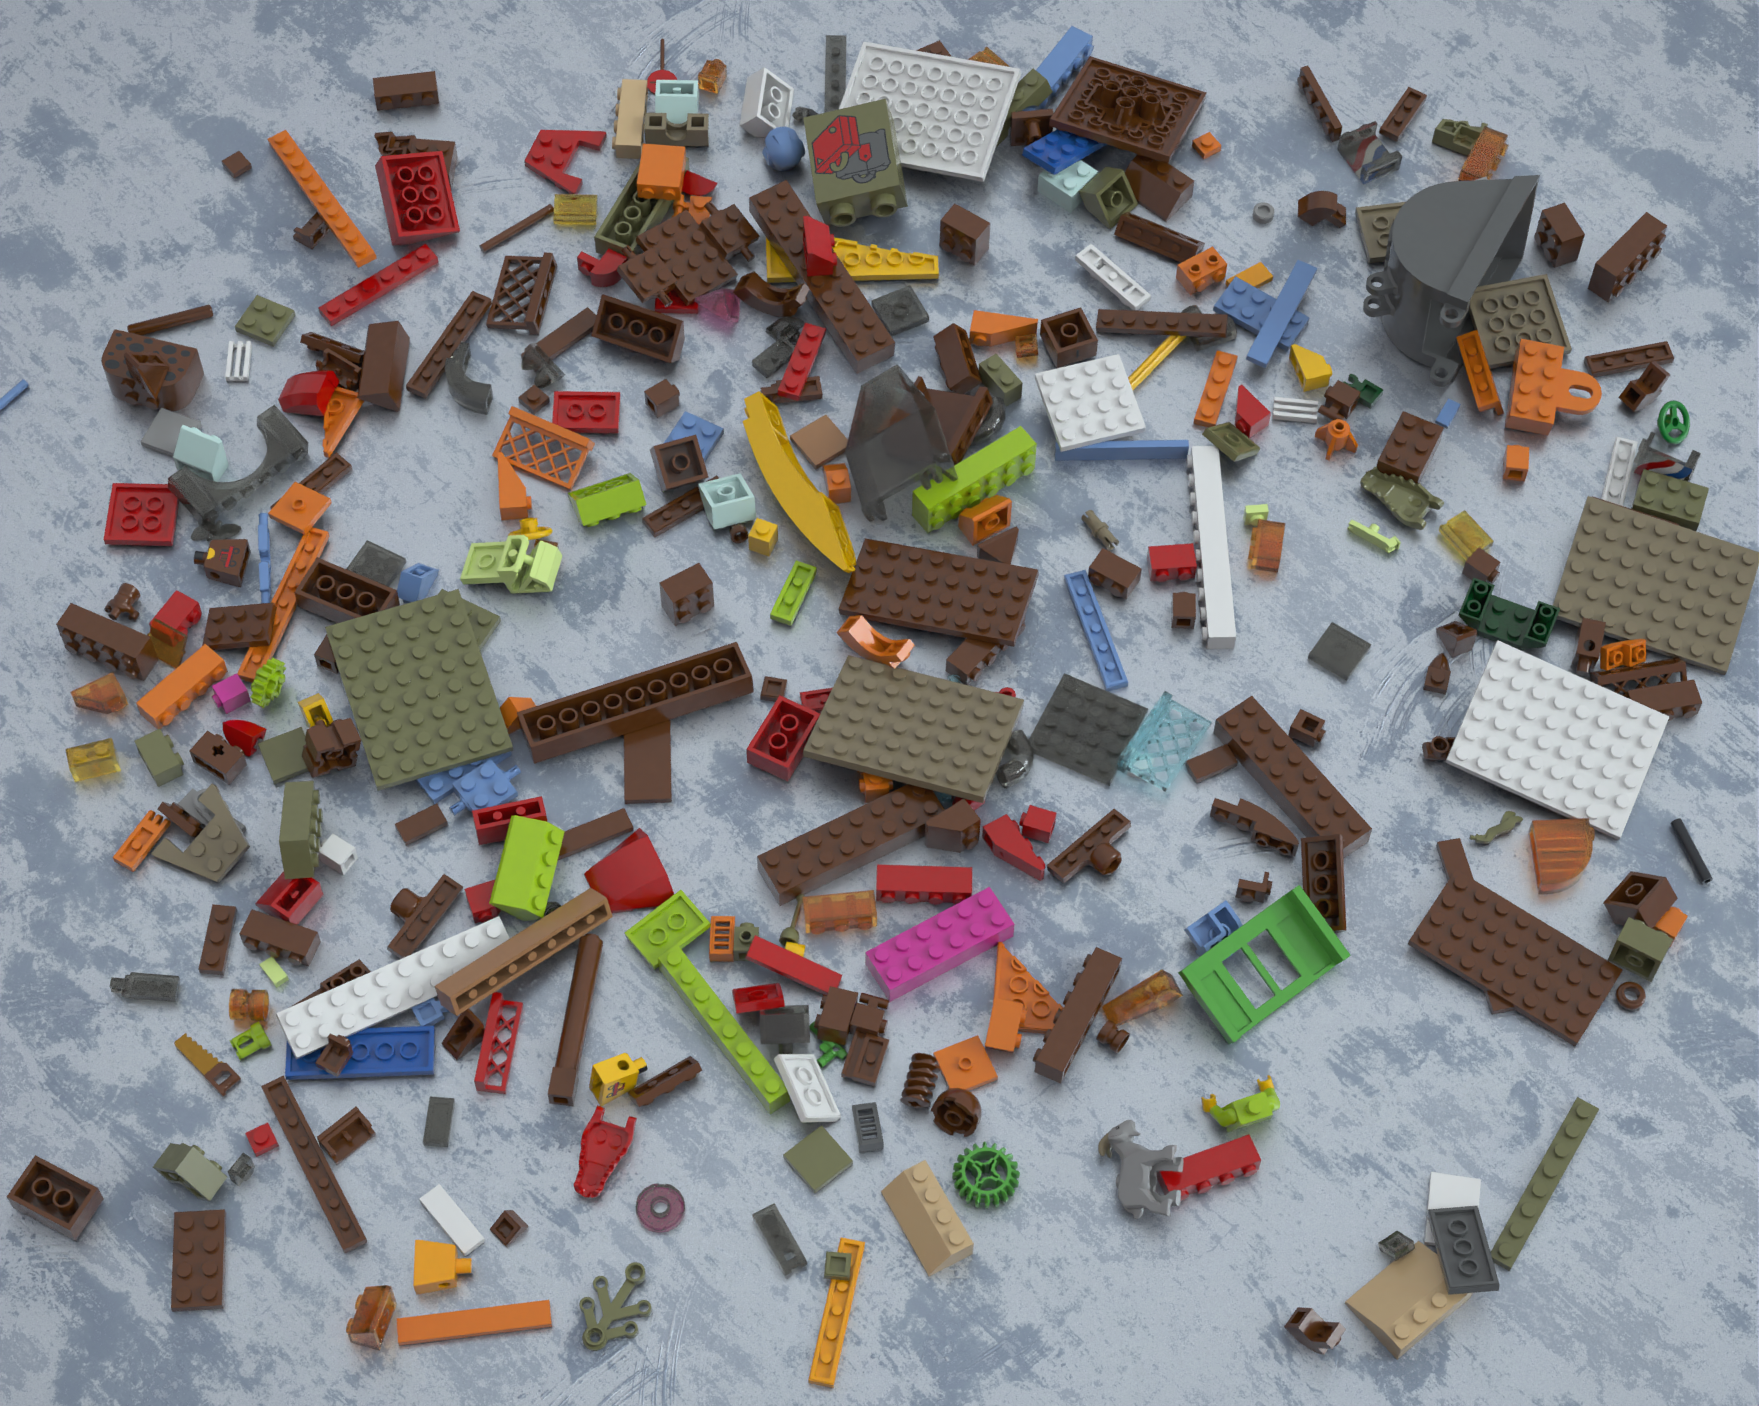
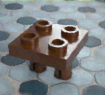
(1029, 126)

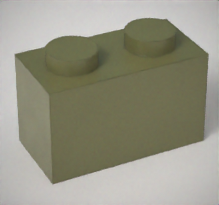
(1000, 379)
(159, 757)

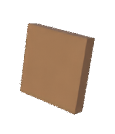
(820, 441)

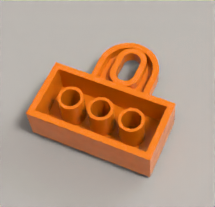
(1542, 388)

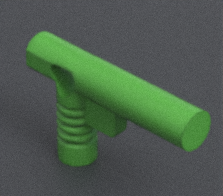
(827, 1048)

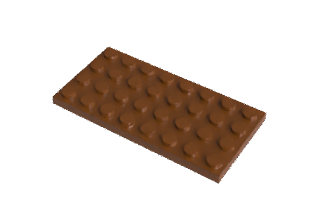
(939, 592)
(1515, 957)

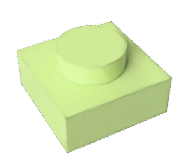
(1253, 513)

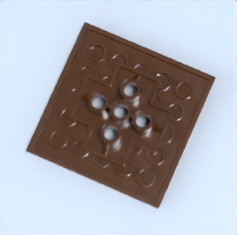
(1128, 109)

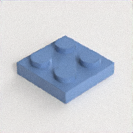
(706, 432)

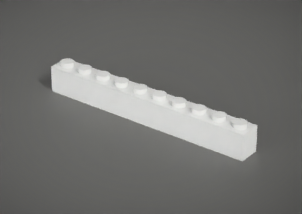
(1212, 547)

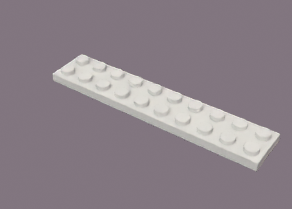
(385, 990)

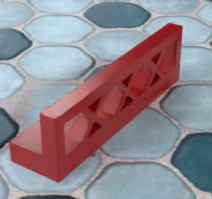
(489, 1041)

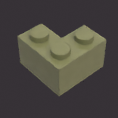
(190, 1168)

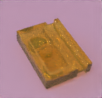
(575, 209)
(1465, 534)

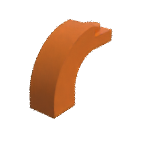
(872, 645)

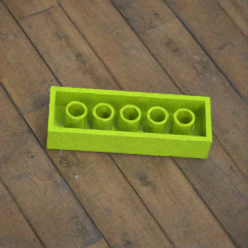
(977, 479)

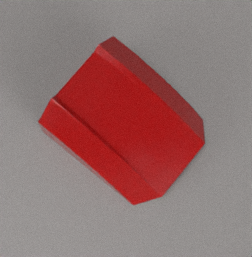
(308, 392)

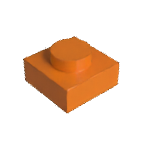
(1206, 145)

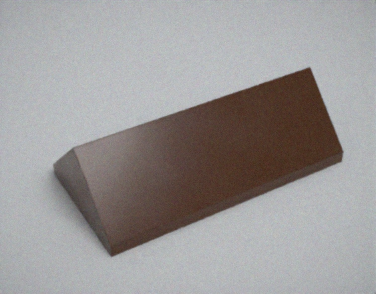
(384, 365)
(1325, 877)

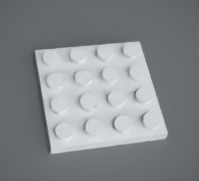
(1090, 402)

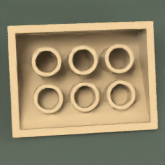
(1406, 1300)

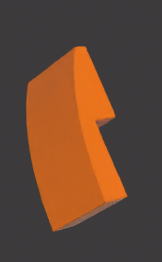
(1623, 653)

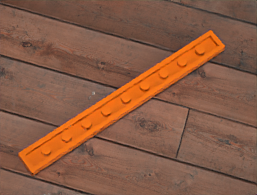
(322, 199)

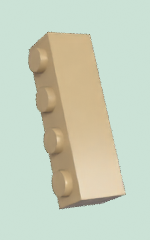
(631, 118)

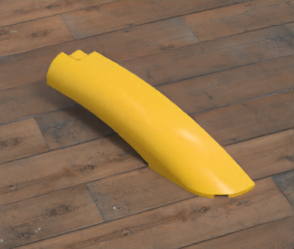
(806, 506)

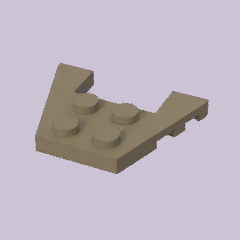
(215, 848)

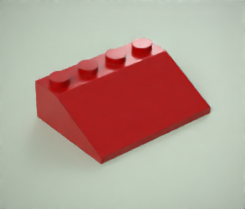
(416, 197)

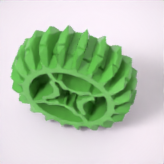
(970, 1162)

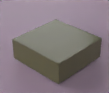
(837, 1265)

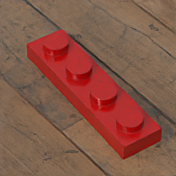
(801, 361)

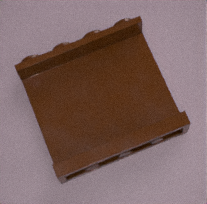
(958, 415)

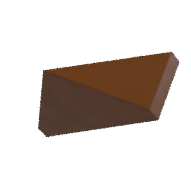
(1000, 547)

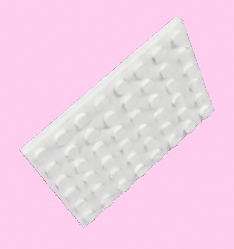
(941, 106)
(1557, 739)

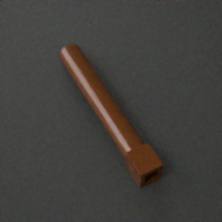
(565, 1073)

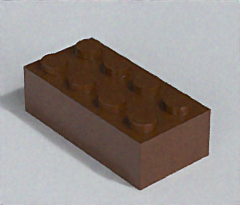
(1627, 257)
(342, 593)
(107, 642)

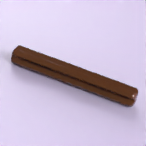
(171, 320)

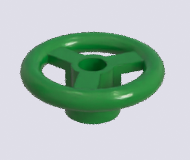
(1670, 421)

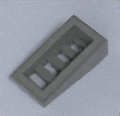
(870, 1144)

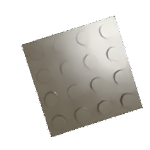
(1516, 312)

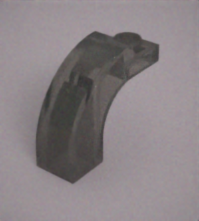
(466, 392)

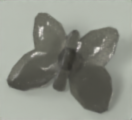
(214, 531)

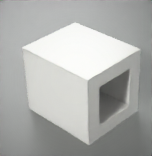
(337, 854)

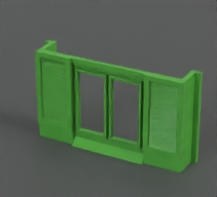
(1301, 937)

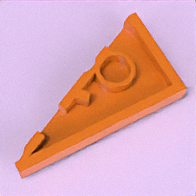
(338, 416)

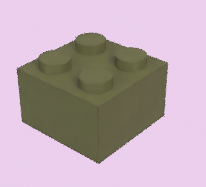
(1640, 949)

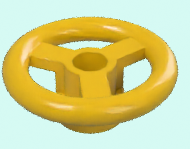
(529, 528)

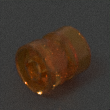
(257, 1005)

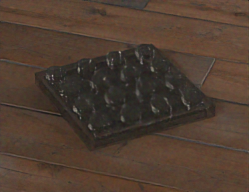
(1086, 728)

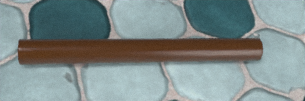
(516, 228)

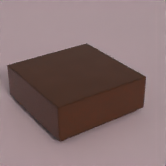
(236, 164)
(772, 688)

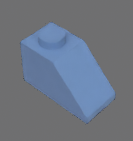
(416, 582)

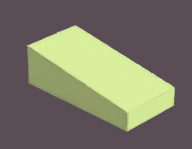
(274, 971)

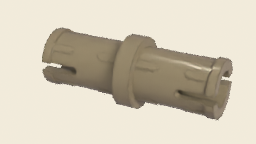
(1100, 530)

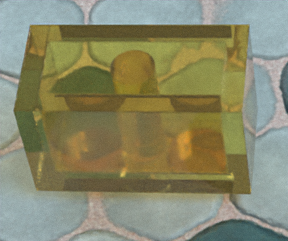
(93, 759)

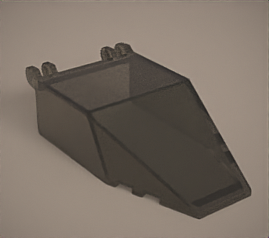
(894, 441)

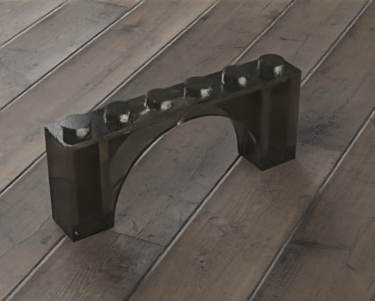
(209, 498)

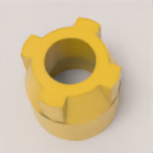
(795, 948)

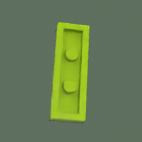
(793, 593)

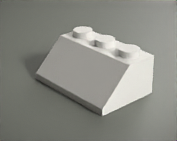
(765, 103)

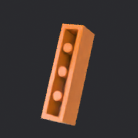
(182, 687)

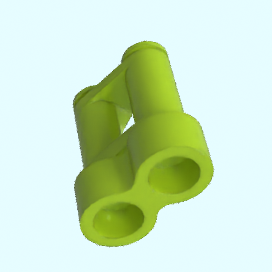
(259, 1037)

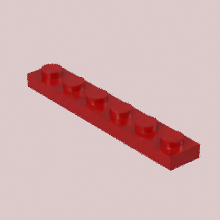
(378, 285)

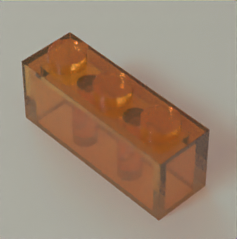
(1484, 155)
(839, 912)

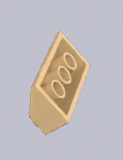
(927, 1218)

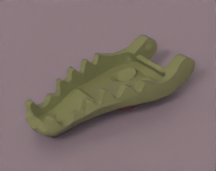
(1403, 498)

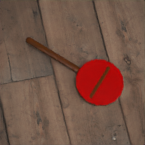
(659, 74)

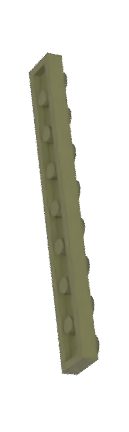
(1543, 1183)

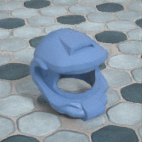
(783, 149)

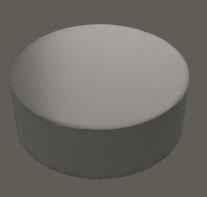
(1263, 213)

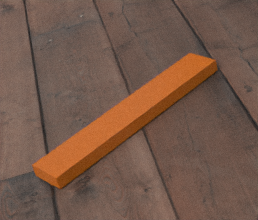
(474, 1322)

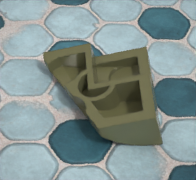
(1457, 135)

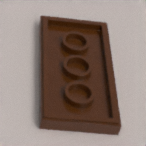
(648, 765)

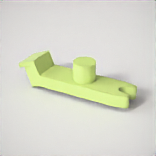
(1371, 535)

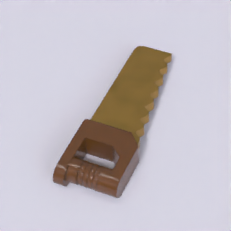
(207, 1065)

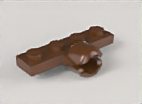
(1092, 849)
(421, 914)

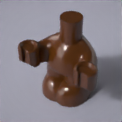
(123, 602)

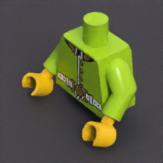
(1245, 1110)

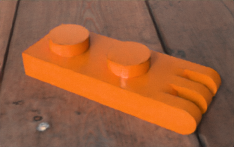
(141, 841)

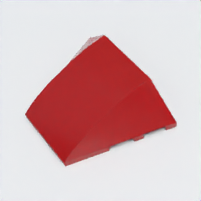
(631, 875)

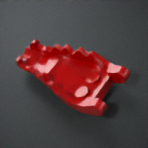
(601, 1151)

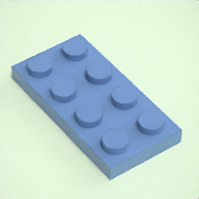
(1252, 306)

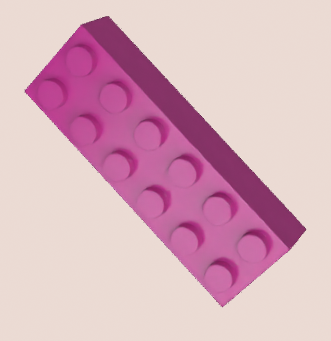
(939, 944)

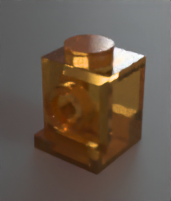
(712, 71)

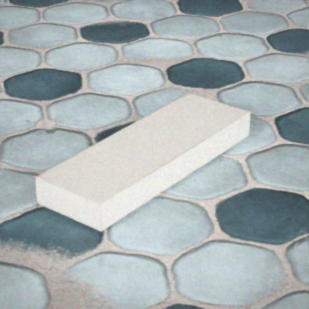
(452, 1220)

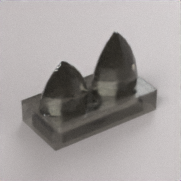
(548, 371)

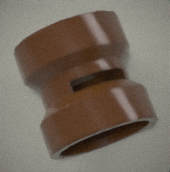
(1112, 1035)

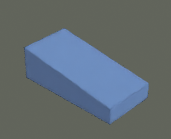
(1447, 413)

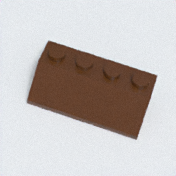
(639, 329)

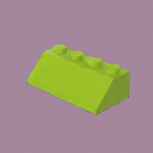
(527, 868)

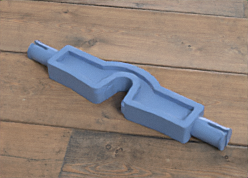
(264, 552)

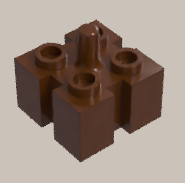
(331, 746)

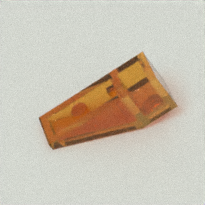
(1143, 998)

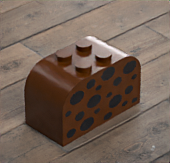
(179, 383)

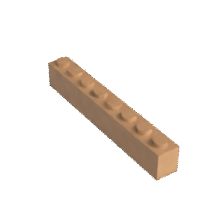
(523, 951)

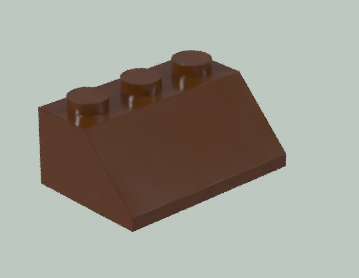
(1158, 186)

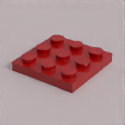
(141, 515)

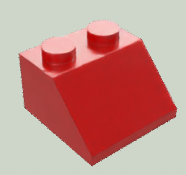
(818, 247)

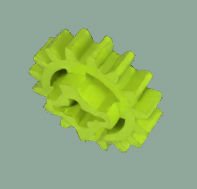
(268, 682)

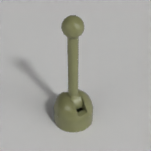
(790, 934)

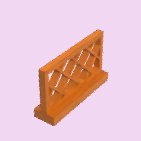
(555, 433)

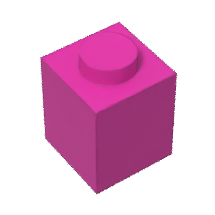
(230, 694)

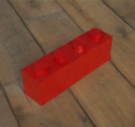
(923, 884)
(1212, 1167)

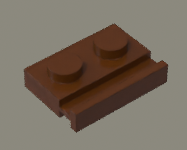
(865, 1058)

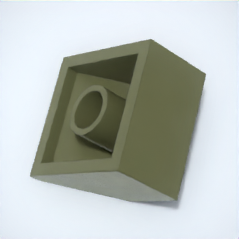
(1108, 196)

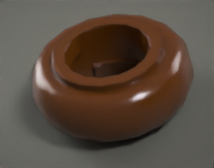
(1630, 1004)

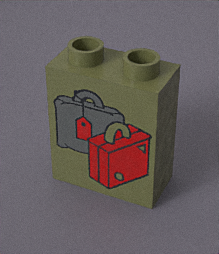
(855, 163)

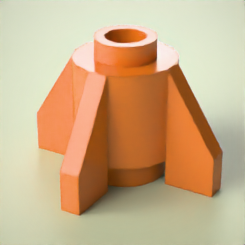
(1337, 436)

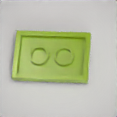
(669, 925)

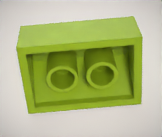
(607, 499)

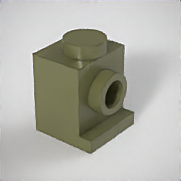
(741, 946)

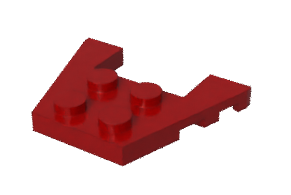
(554, 151)

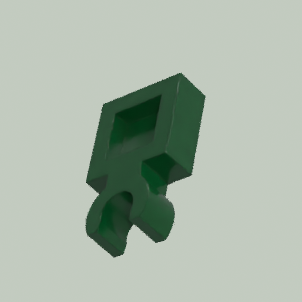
(1369, 392)

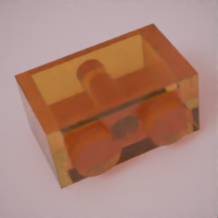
(1267, 546)

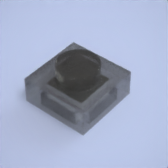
(241, 1169)
(1396, 1245)

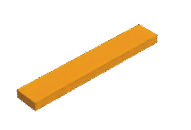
(836, 1318)

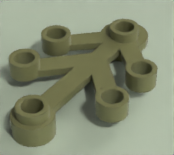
(613, 1310)

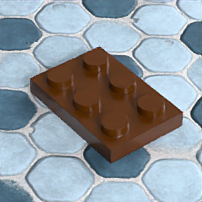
(239, 626)

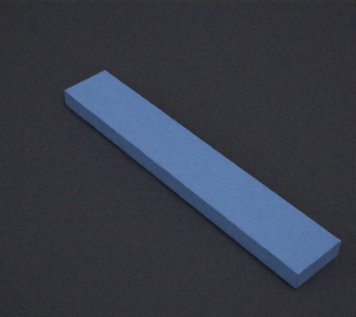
(1281, 314)
(1126, 450)
(1095, 630)

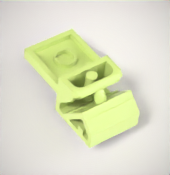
(509, 564)

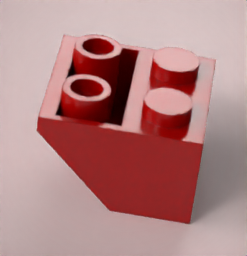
(290, 898)

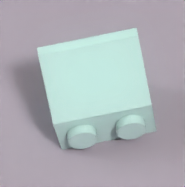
(727, 501)

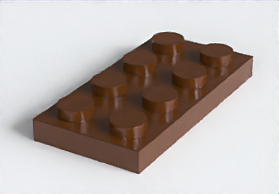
(198, 1260)

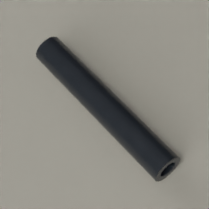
(1691, 851)

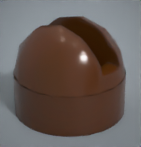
(743, 536)

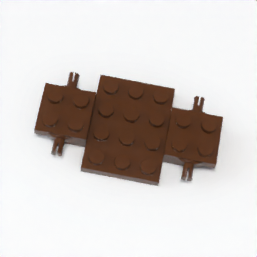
(688, 256)

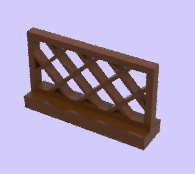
(537, 293)

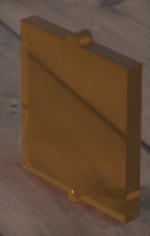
(168, 643)

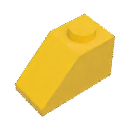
(1309, 368)
(315, 709)

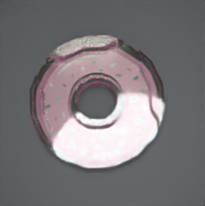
(662, 1221)

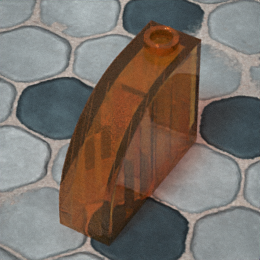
(1560, 852)

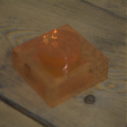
(1026, 345)

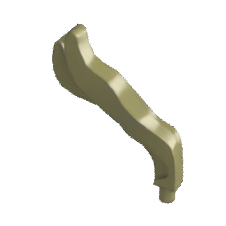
(1506, 825)

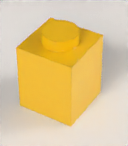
(763, 537)

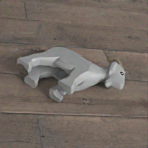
(1139, 1171)

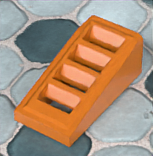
(722, 955)

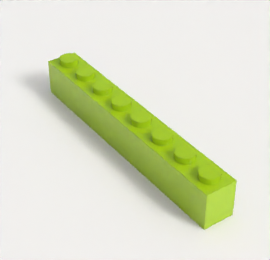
(723, 1029)

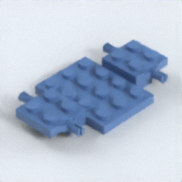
(475, 784)

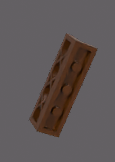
(1157, 237)
(1638, 671)

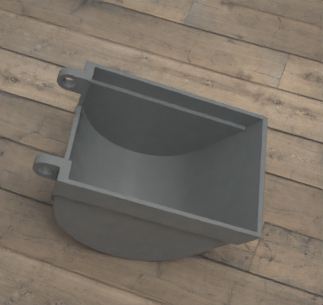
(1436, 258)

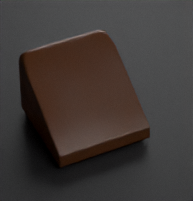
(508, 1227)

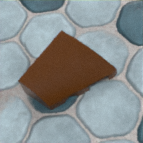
(393, 145)

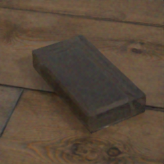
(438, 1121)

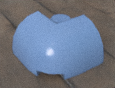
(1213, 927)

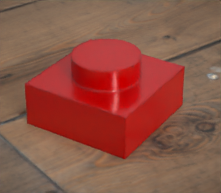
(262, 1139)

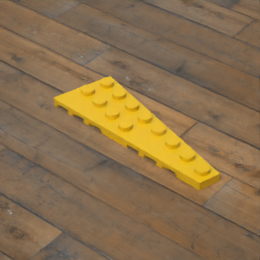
(865, 263)

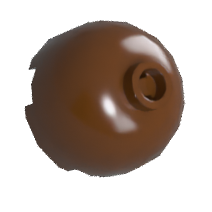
(957, 1111)

